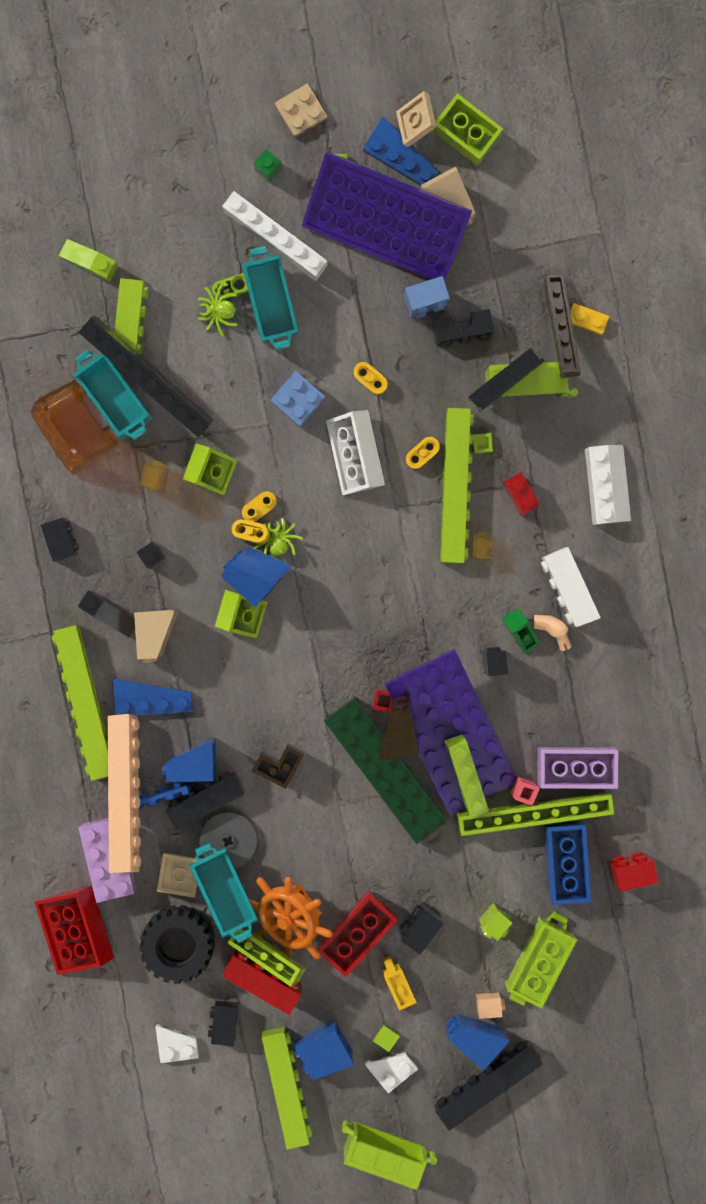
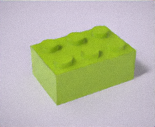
(467, 129)

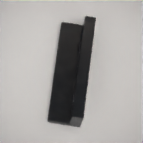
(505, 380)

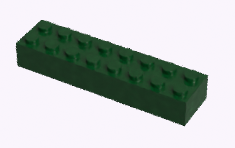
(388, 777)

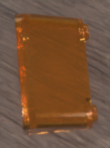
(71, 427)

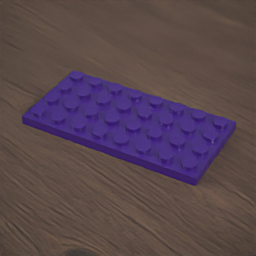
(385, 217)
(446, 708)

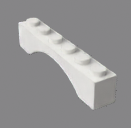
(290, 246)

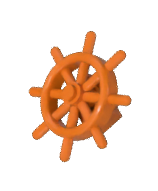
(293, 912)

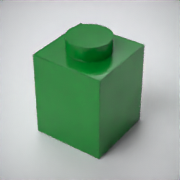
(267, 165)

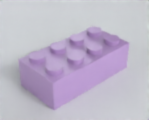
(578, 767)
(96, 849)

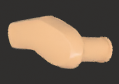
(554, 627)

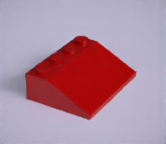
(74, 930)

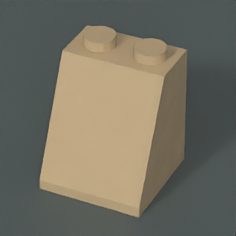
(451, 188)
(152, 633)

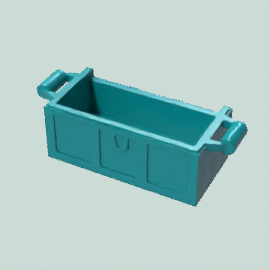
(270, 298)
(113, 396)
(223, 893)

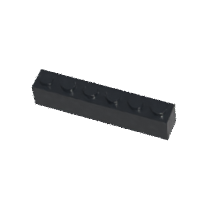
(488, 1084)

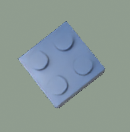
(426, 297)
(297, 399)

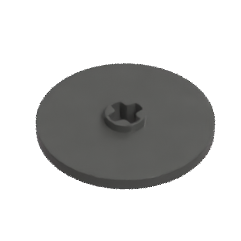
(232, 825)

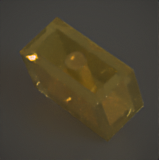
(154, 476)

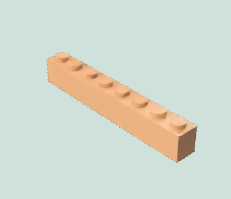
(123, 793)

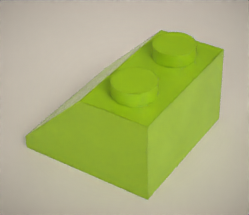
(210, 469)
(240, 615)

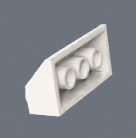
(355, 452)
(607, 484)
(570, 587)

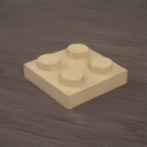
(300, 110)
(416, 119)
(177, 876)

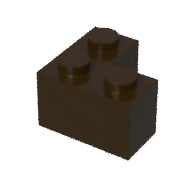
(279, 770)

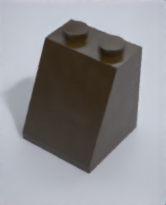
(400, 731)

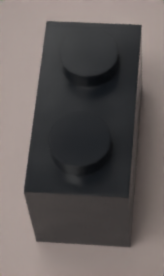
(59, 539)
(495, 661)
(224, 1023)

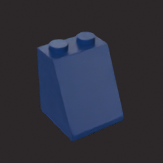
(254, 574)
(193, 764)
(476, 1038)
(324, 1051)

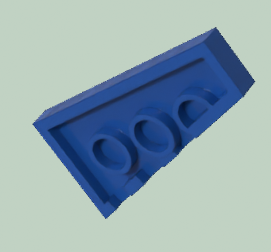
(388, 148)
(149, 699)
(163, 792)

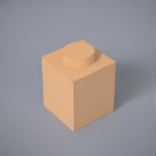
(489, 1005)

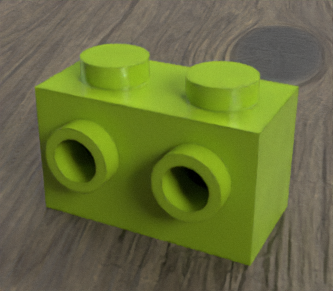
(495, 922)

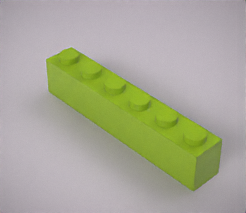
(286, 1088)

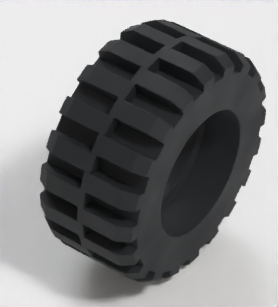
(162, 964)

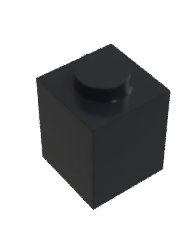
(151, 555)

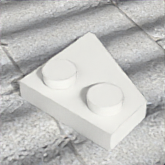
(175, 1045)
(392, 1070)

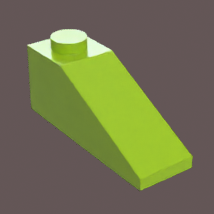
(89, 260)

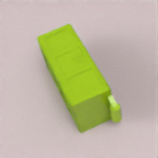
(541, 381)
(541, 961)
(385, 1154)

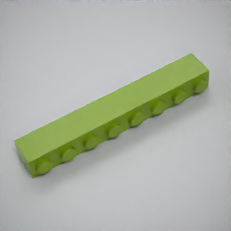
(455, 485)
(84, 700)
(540, 813)

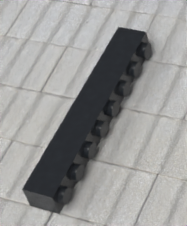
(145, 376)

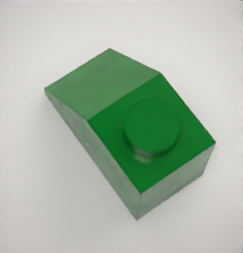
(521, 630)

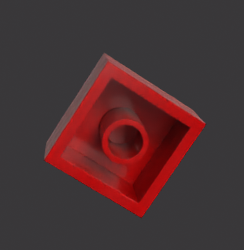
(633, 871)

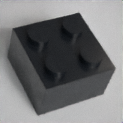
(421, 927)

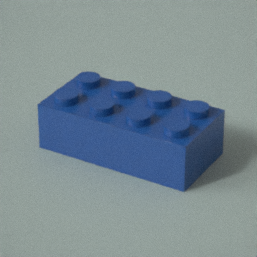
(567, 863)

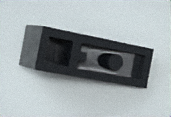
(107, 613)

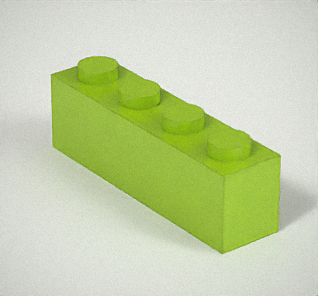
(130, 312)
(466, 776)
(269, 957)

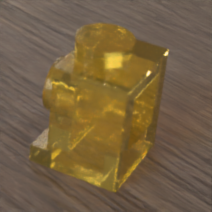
(482, 546)

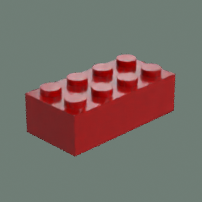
(357, 933)
(261, 982)

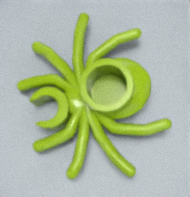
(218, 309)
(277, 540)

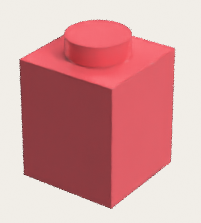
(524, 790)

